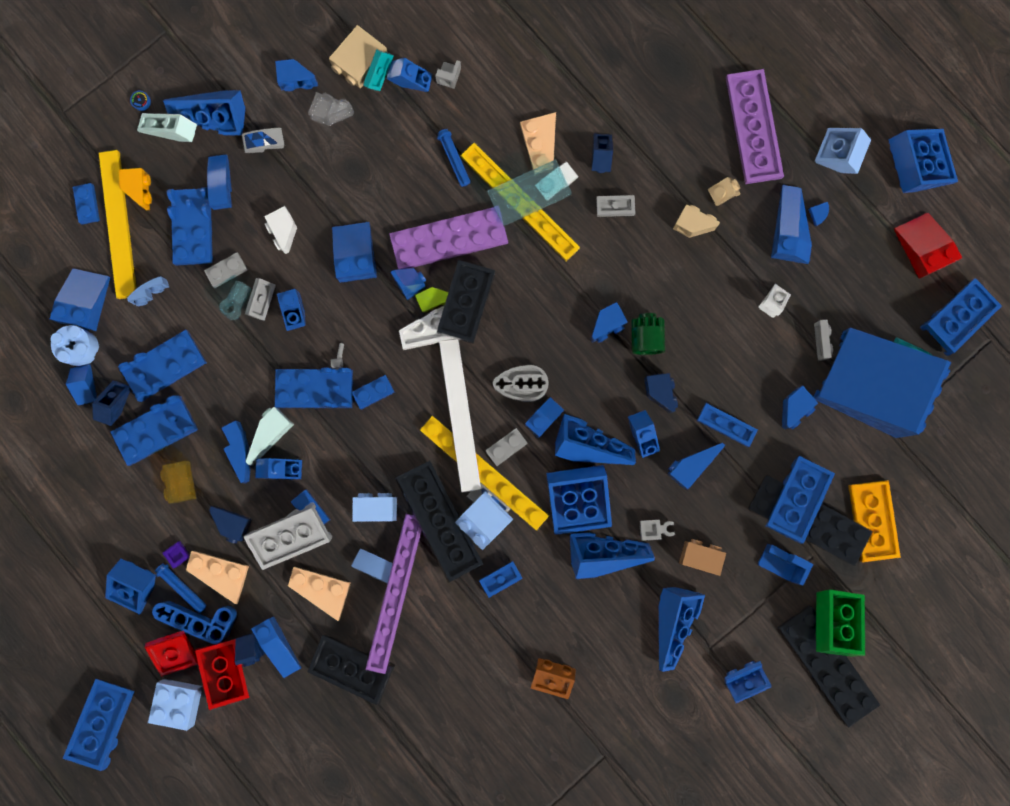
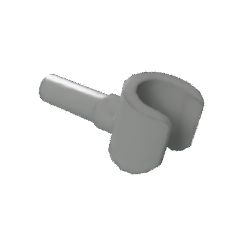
(338, 363)

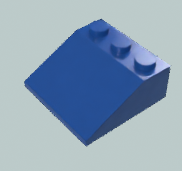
(922, 159)
(579, 499)

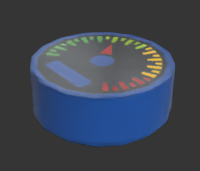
(140, 100)

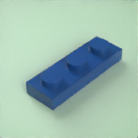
(727, 425)

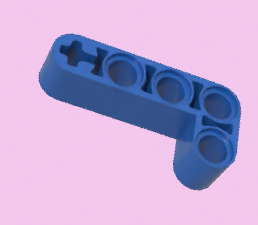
(192, 618)

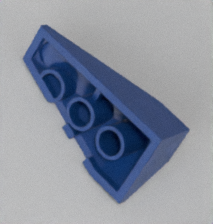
(215, 110)
(792, 233)
(584, 444)
(601, 556)
(676, 614)

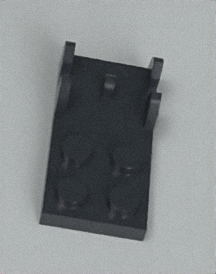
(466, 301)
(347, 669)

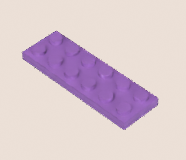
(754, 126)
(448, 238)

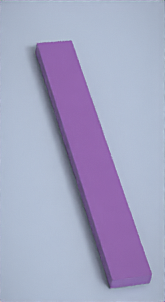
(394, 595)

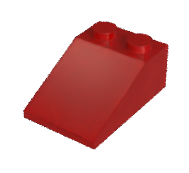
(927, 245)

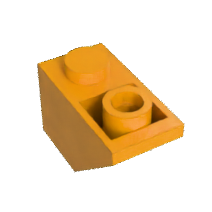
(136, 185)

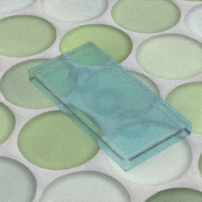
(529, 192)

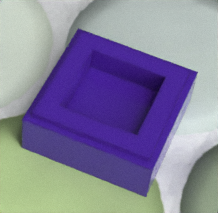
(176, 554)

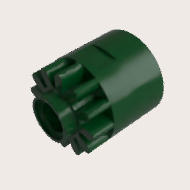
(648, 334)

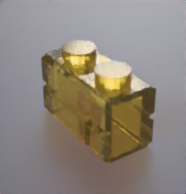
(178, 482)

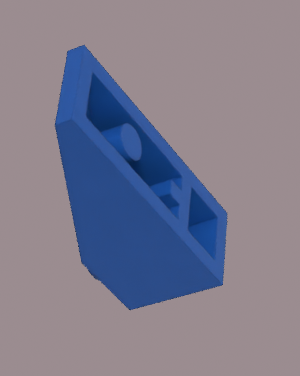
(409, 281)
(690, 468)
(276, 646)

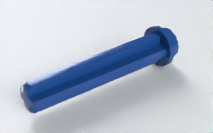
(453, 156)
(184, 591)

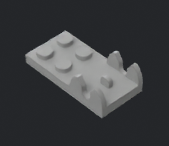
(288, 537)

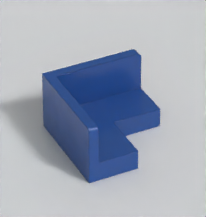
(785, 564)

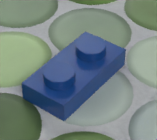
(86, 203)
(373, 392)
(306, 498)
(500, 579)

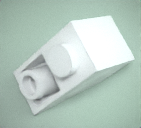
(283, 228)

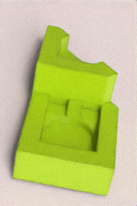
(431, 298)

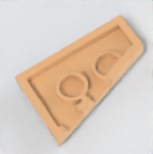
(539, 139)
(220, 574)
(321, 590)

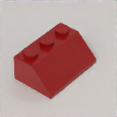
(220, 675)

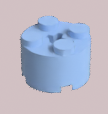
(74, 345)

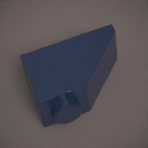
(602, 153)
(110, 403)
(230, 524)

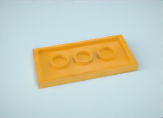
(874, 510)

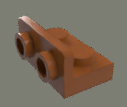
(553, 678)

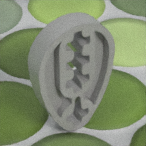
(522, 372)

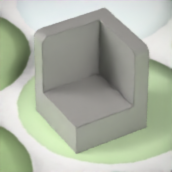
(448, 74)

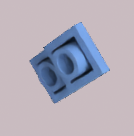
(143, 293)
(372, 565)

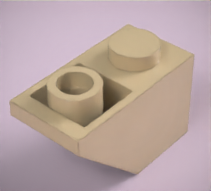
(694, 222)

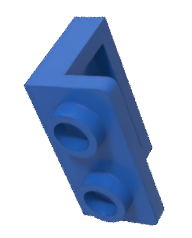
(747, 681)

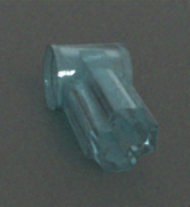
(236, 298)

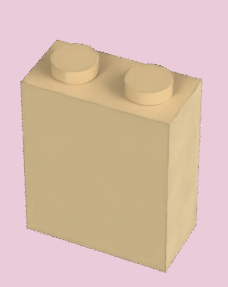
(355, 56)

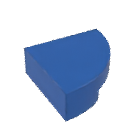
(819, 213)

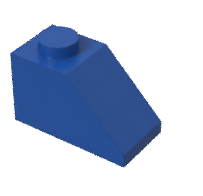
(544, 417)

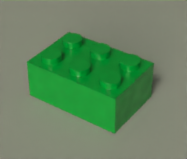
(840, 623)

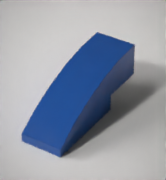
(219, 182)
(237, 450)

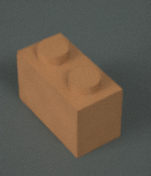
(702, 557)

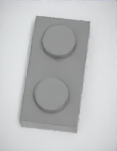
(615, 206)
(226, 270)
(260, 299)
(823, 345)
(506, 447)

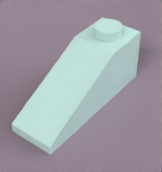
(167, 126)
(269, 431)

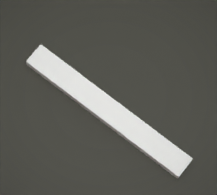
(459, 416)

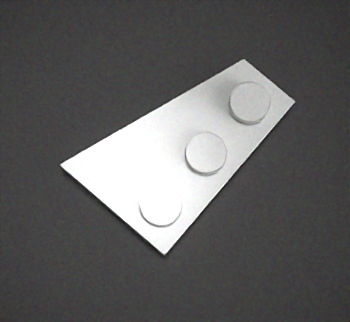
(423, 331)

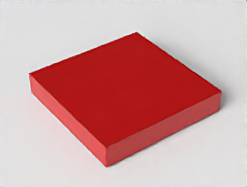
(171, 653)

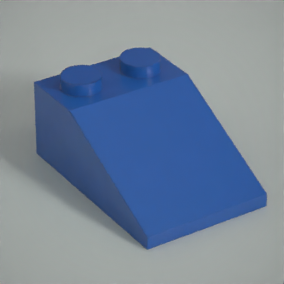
(353, 252)
(81, 299)

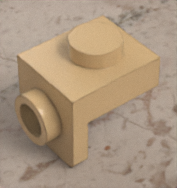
(724, 190)

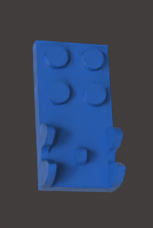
(190, 226)
(962, 316)
(162, 365)
(314, 388)
(154, 430)
(800, 499)
(99, 725)

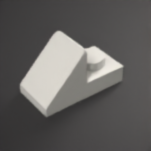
(775, 301)

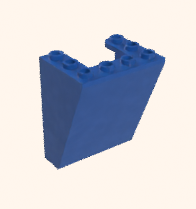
(883, 383)

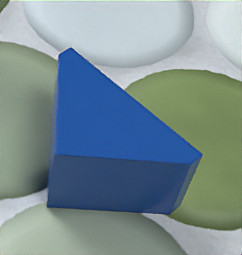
(81, 384)

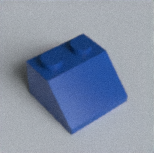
(129, 585)

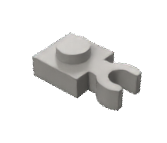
(652, 529)

